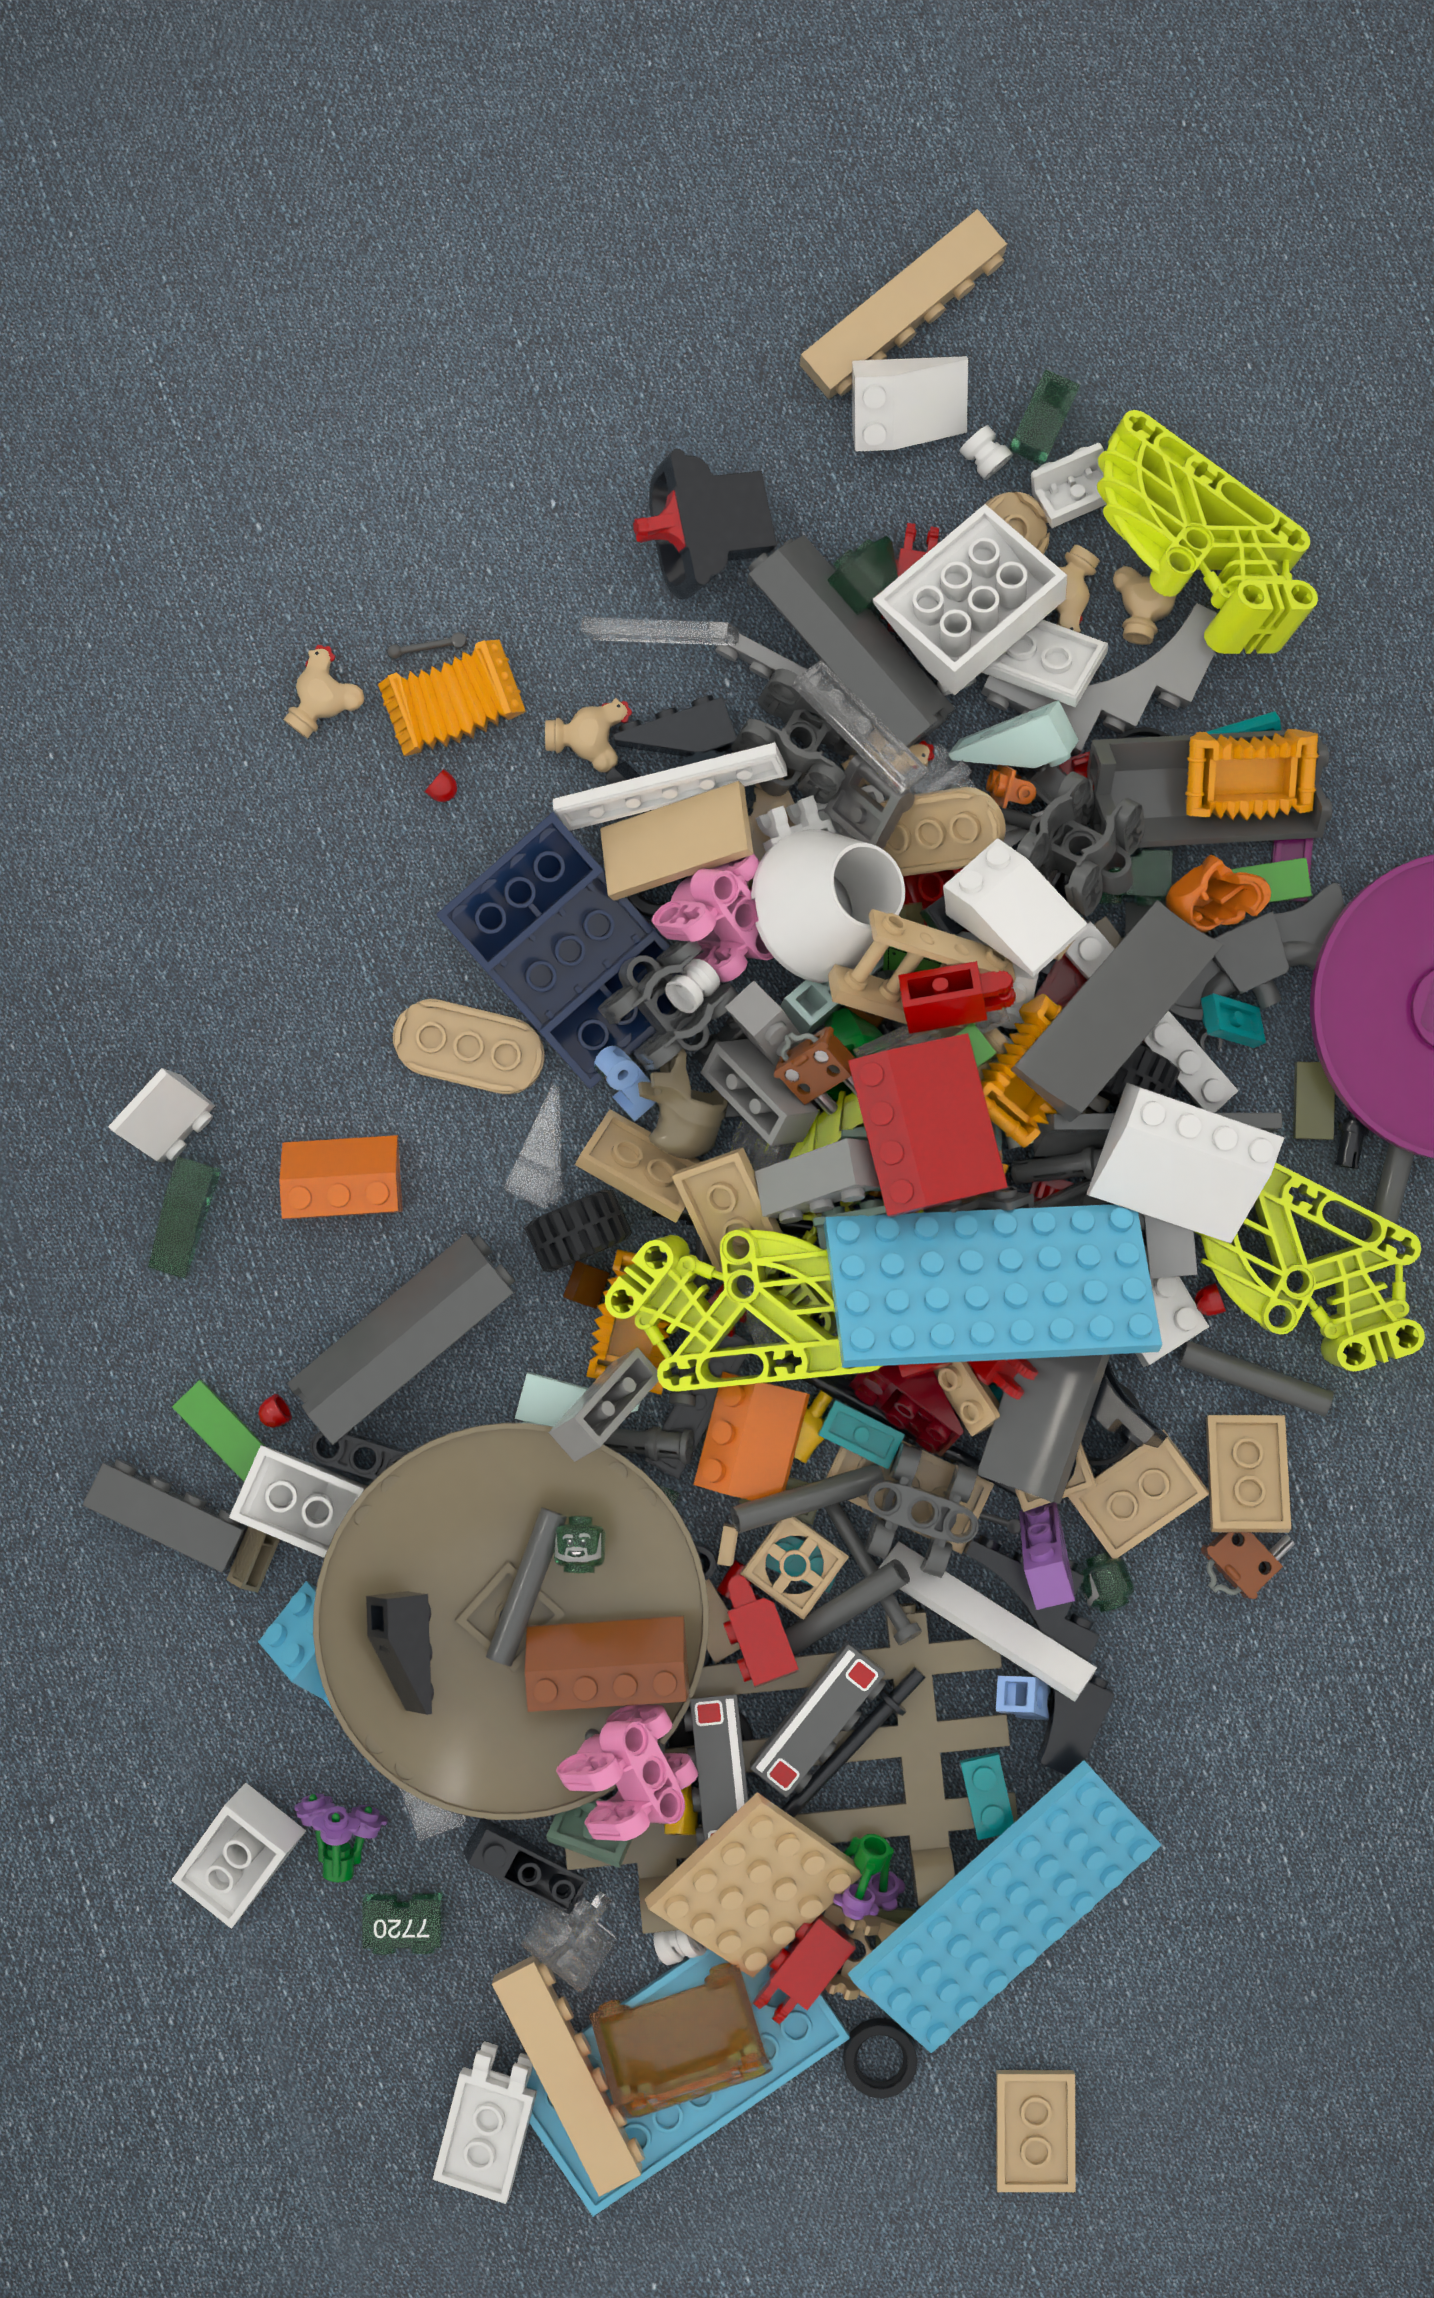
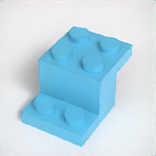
(291, 1642)

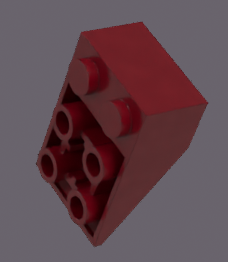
(911, 1405)

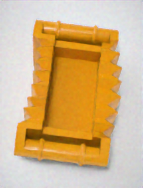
(452, 700)
(1251, 776)
(1008, 1098)
(622, 1335)

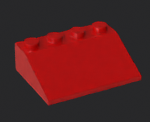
(927, 1124)

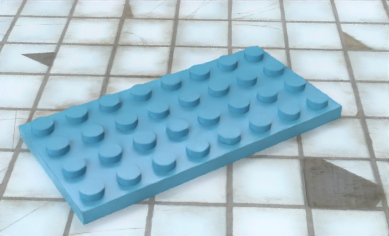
(990, 1285)
(1005, 1908)
(671, 2132)

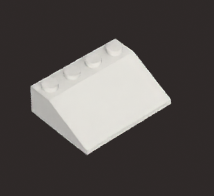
(971, 598)
(1183, 1163)

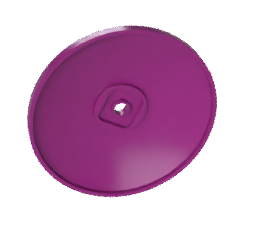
(1378, 1006)

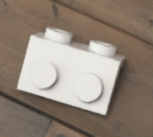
(1069, 485)

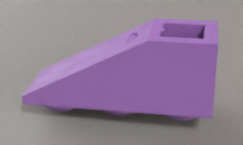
(1046, 1556)

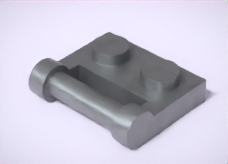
(860, 812)

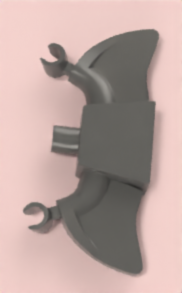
(1261, 953)

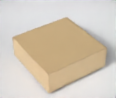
(727, 1545)

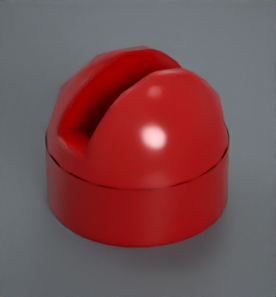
(442, 787)
(1209, 1301)
(274, 1412)

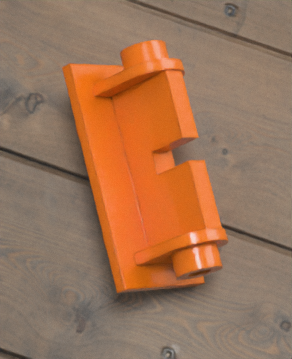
(1007, 786)

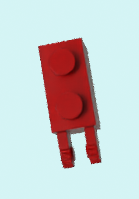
(759, 1635)

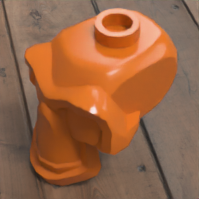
(1216, 895)

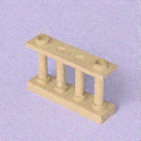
(883, 997)

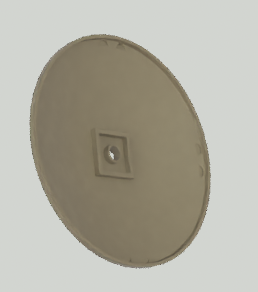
(456, 1529)

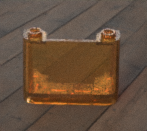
(681, 2044)

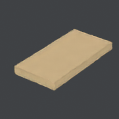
(676, 840)
(931, 1475)

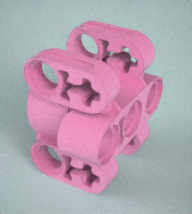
(717, 902)
(631, 1758)

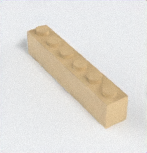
(905, 303)
(568, 2075)

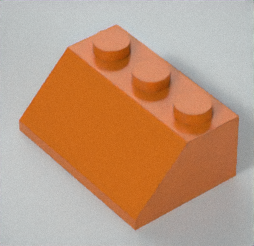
(340, 1177)
(751, 1439)

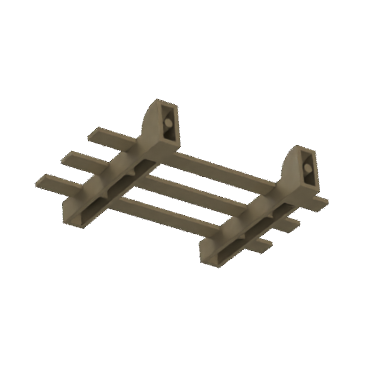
(915, 1739)

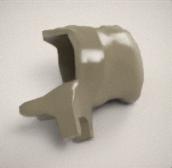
(686, 1117)

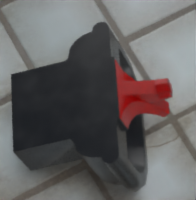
(703, 521)

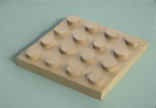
(753, 1885)

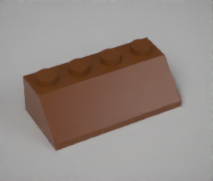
(606, 1663)

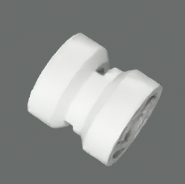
(988, 455)
(696, 982)
(674, 1945)

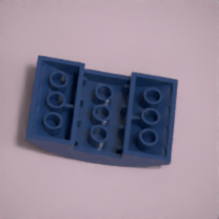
(557, 943)

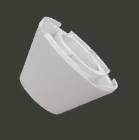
(799, 903)

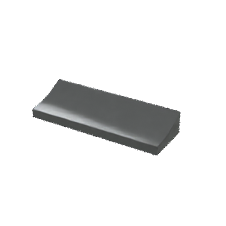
(1115, 1010)
(1067, 1137)
(1041, 1433)

